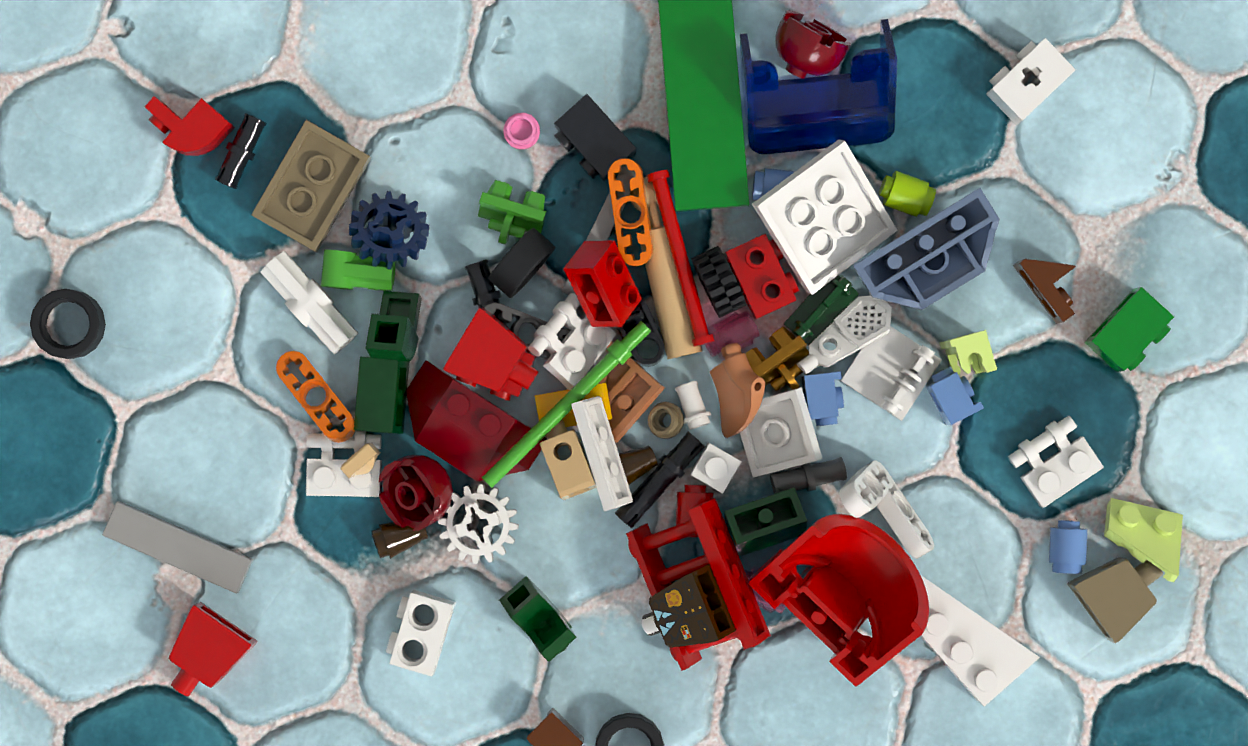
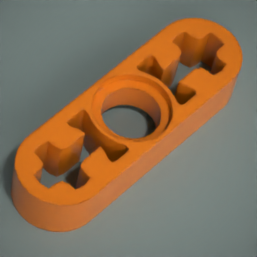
(617, 185)
(292, 383)

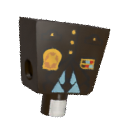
(689, 611)

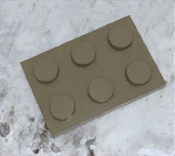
(311, 186)

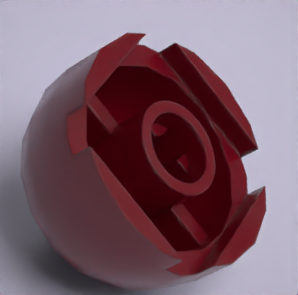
(809, 45)
(415, 491)

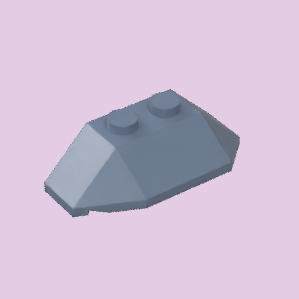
(933, 255)

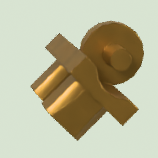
(781, 366)

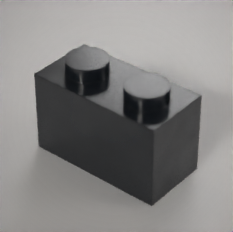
(593, 137)

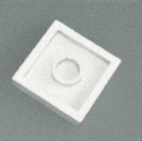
(780, 434)

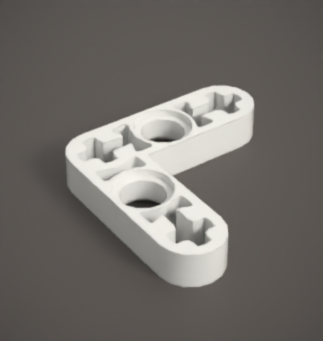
(875, 487)

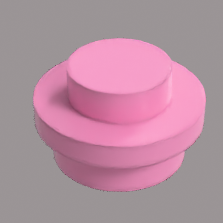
(521, 131)

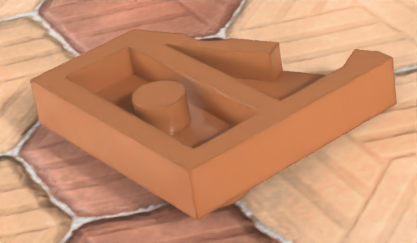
(630, 394)

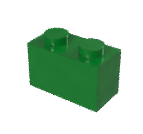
(1130, 330)

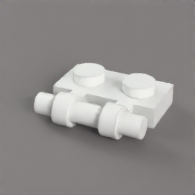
(580, 347)
(1061, 471)
(327, 478)

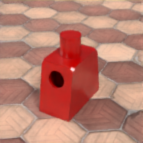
(490, 355)
(207, 649)

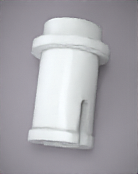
(692, 405)

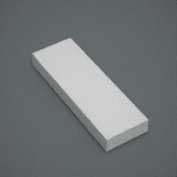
(602, 453)

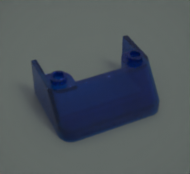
(822, 108)

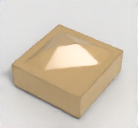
(361, 461)

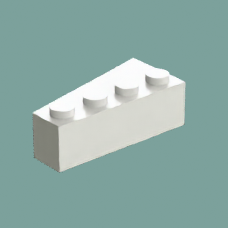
(973, 647)

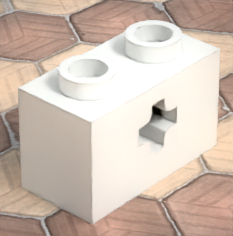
(1049, 71)

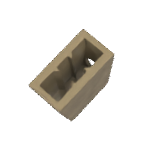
(1117, 595)

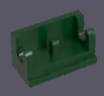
(381, 395)

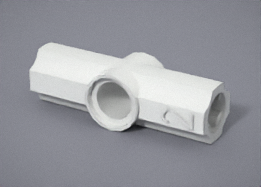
(309, 302)

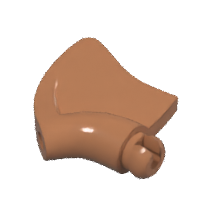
(738, 390)

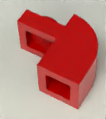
(196, 133)

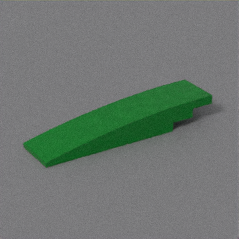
(703, 104)

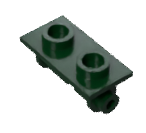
(821, 309)

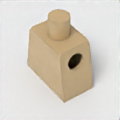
(569, 475)

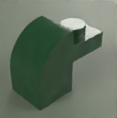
(394, 329)
(538, 618)

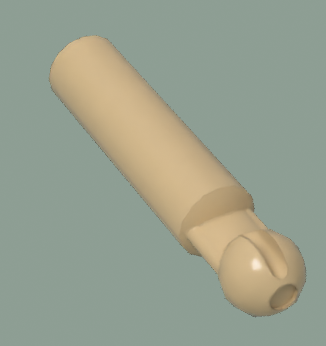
(665, 285)

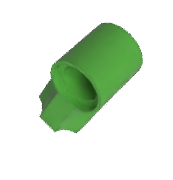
(348, 271)

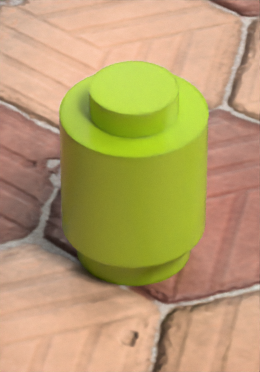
(907, 194)

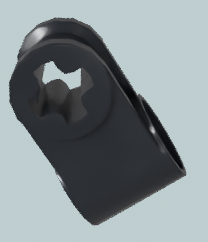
(647, 318)

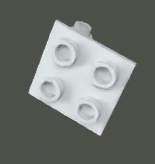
(892, 372)

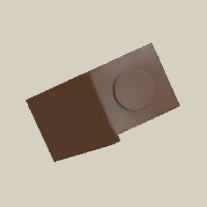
(1040, 279)

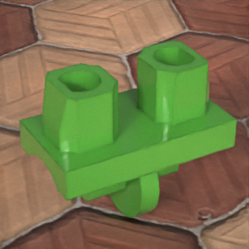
(509, 216)

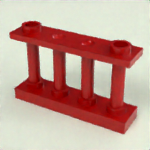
(709, 525)

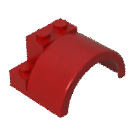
(850, 577)

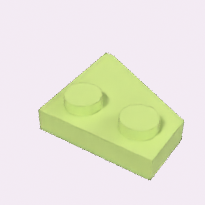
(1146, 534)

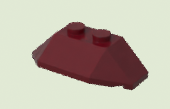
(463, 424)

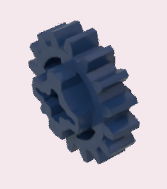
(386, 234)

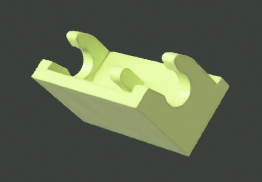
(970, 350)

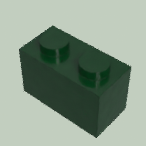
(766, 522)

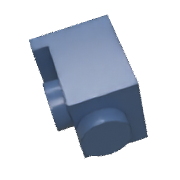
(952, 396)
(823, 397)

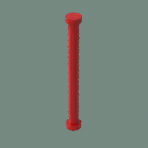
(680, 257)

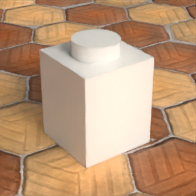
(715, 467)

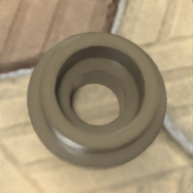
(656, 418)

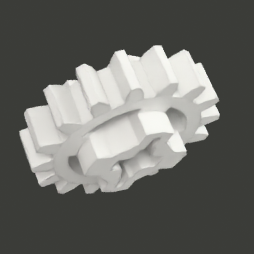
(494, 518)

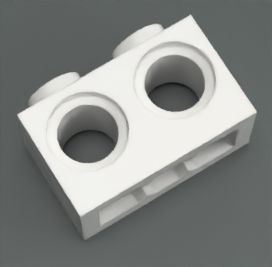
(429, 635)

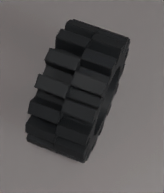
(718, 281)

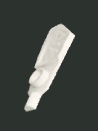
(844, 337)

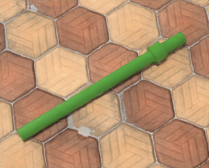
(618, 353)

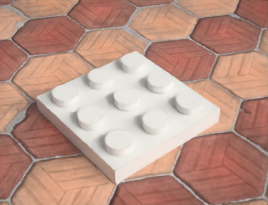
(825, 216)

